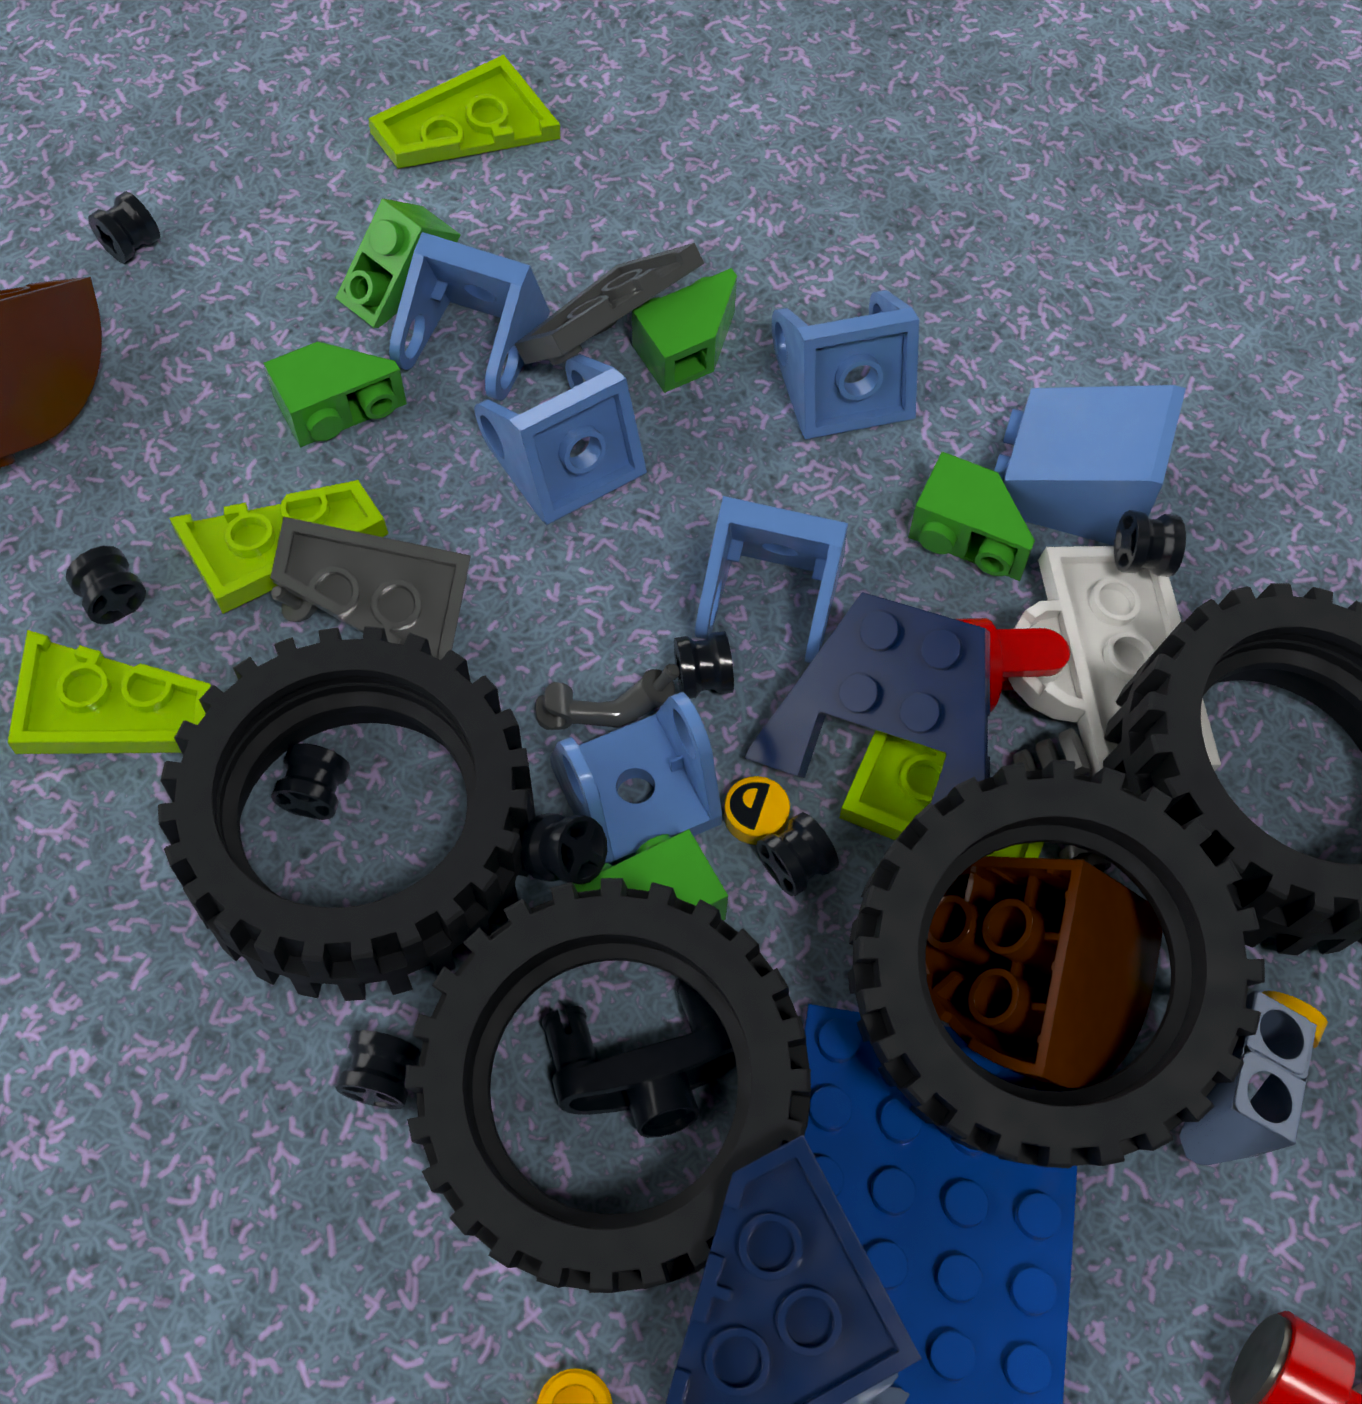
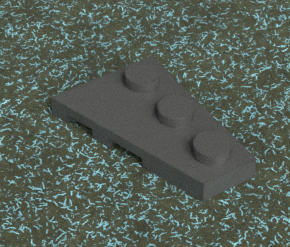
(605, 302)
(374, 581)

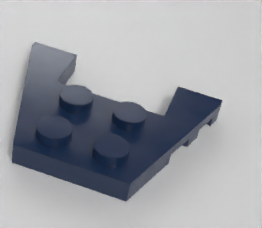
(896, 675)

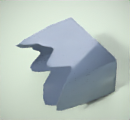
(1273, 1114)

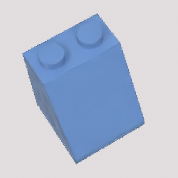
(1089, 455)

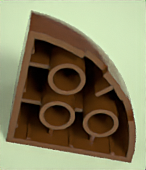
(45, 360)
(1044, 966)

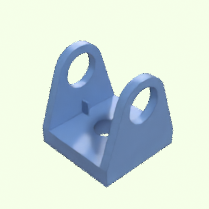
(474, 279)
(821, 355)
(538, 442)
(779, 538)
(663, 749)

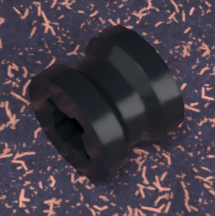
(124, 227)
(1149, 543)
(105, 584)
(704, 664)
(310, 781)
(564, 848)
(797, 854)
(377, 1069)

